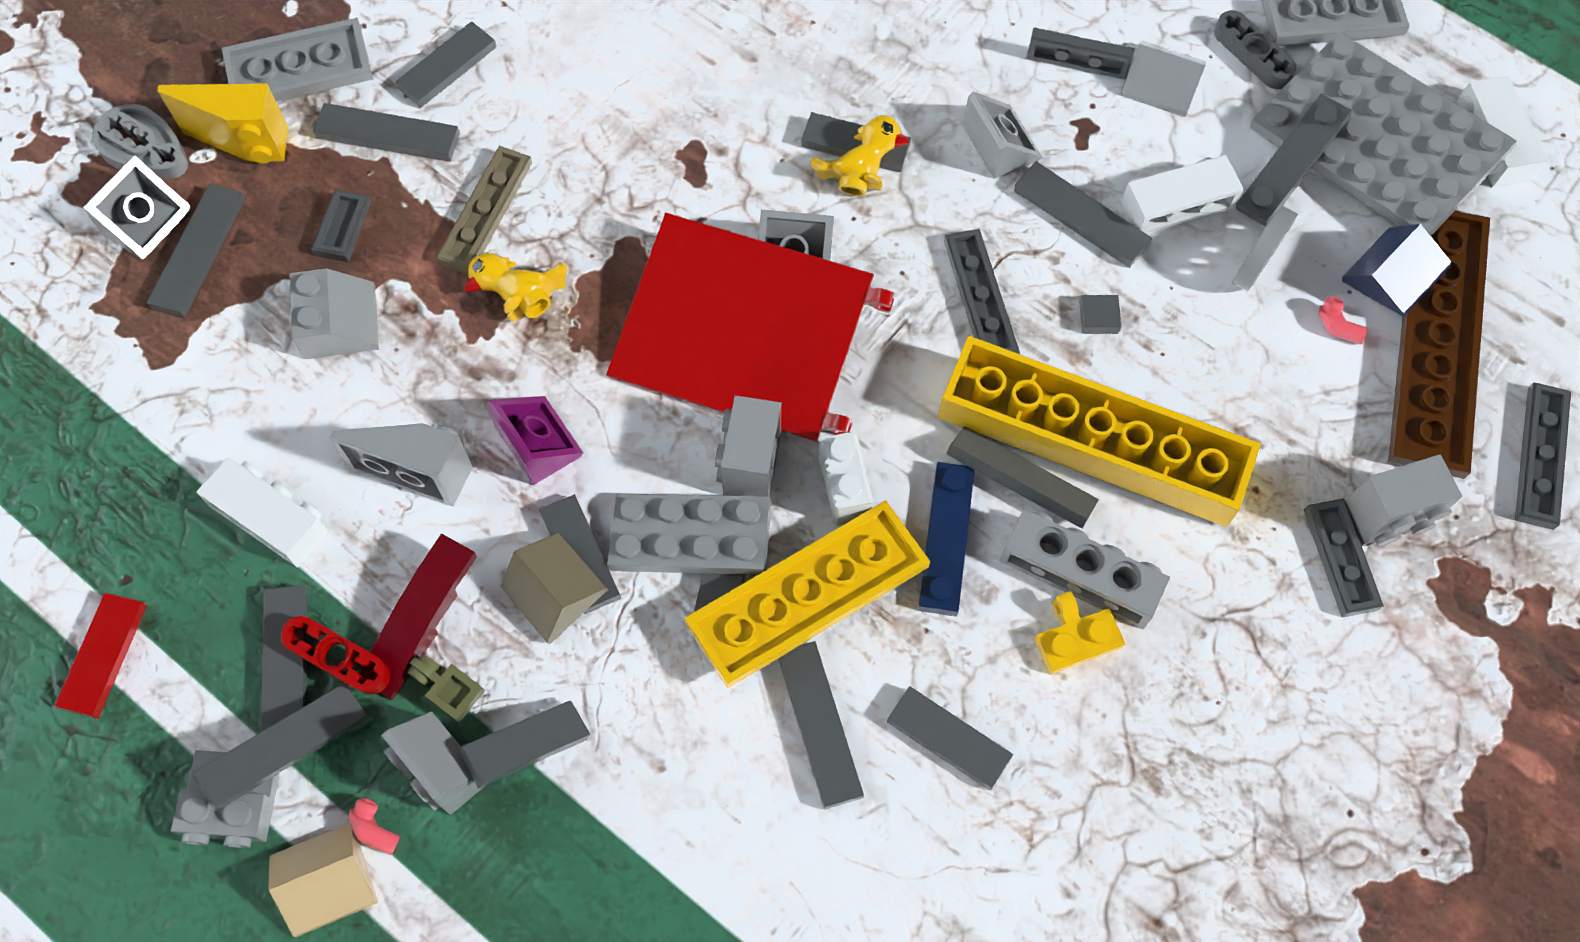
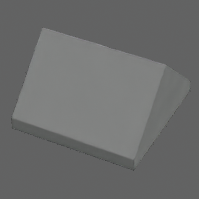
(1163, 78)
(998, 135)
(136, 208)
(798, 231)

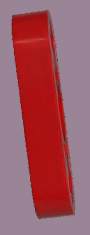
(318, 632)

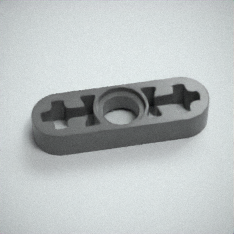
(1252, 35)

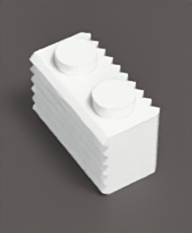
(844, 477)

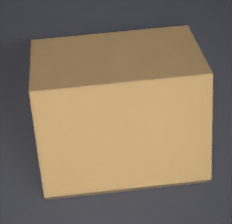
(321, 880)

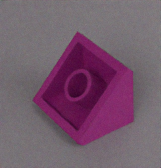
(534, 435)

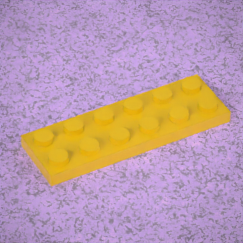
(806, 593)

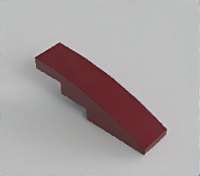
(420, 610)

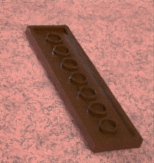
(1442, 354)

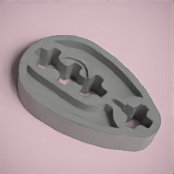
(149, 130)
(1264, 248)

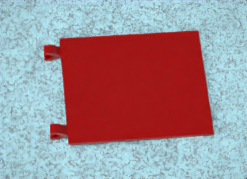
(745, 321)

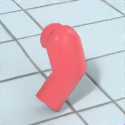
(1336, 323)
(367, 829)

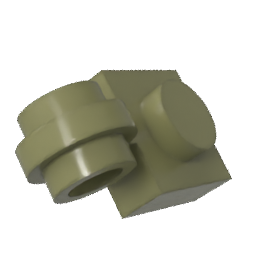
(452, 691)

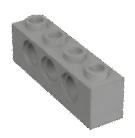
(1094, 587)

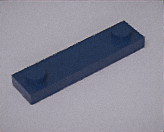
(947, 539)

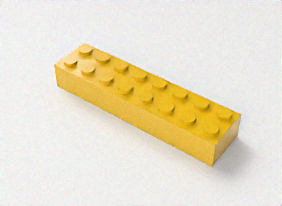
(1099, 431)

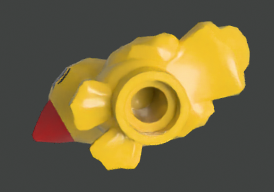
(859, 166)
(522, 290)

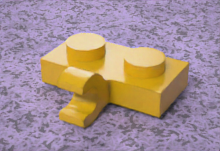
(1077, 637)

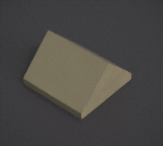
(551, 585)

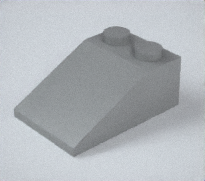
(409, 457)

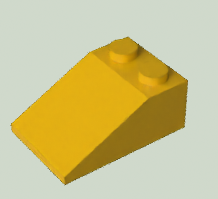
(230, 117)

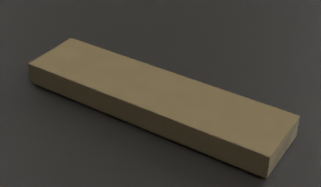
(484, 209)

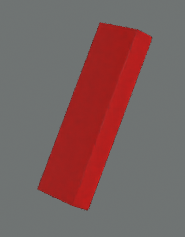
(100, 656)

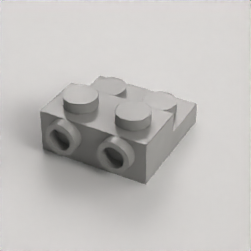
(236, 823)

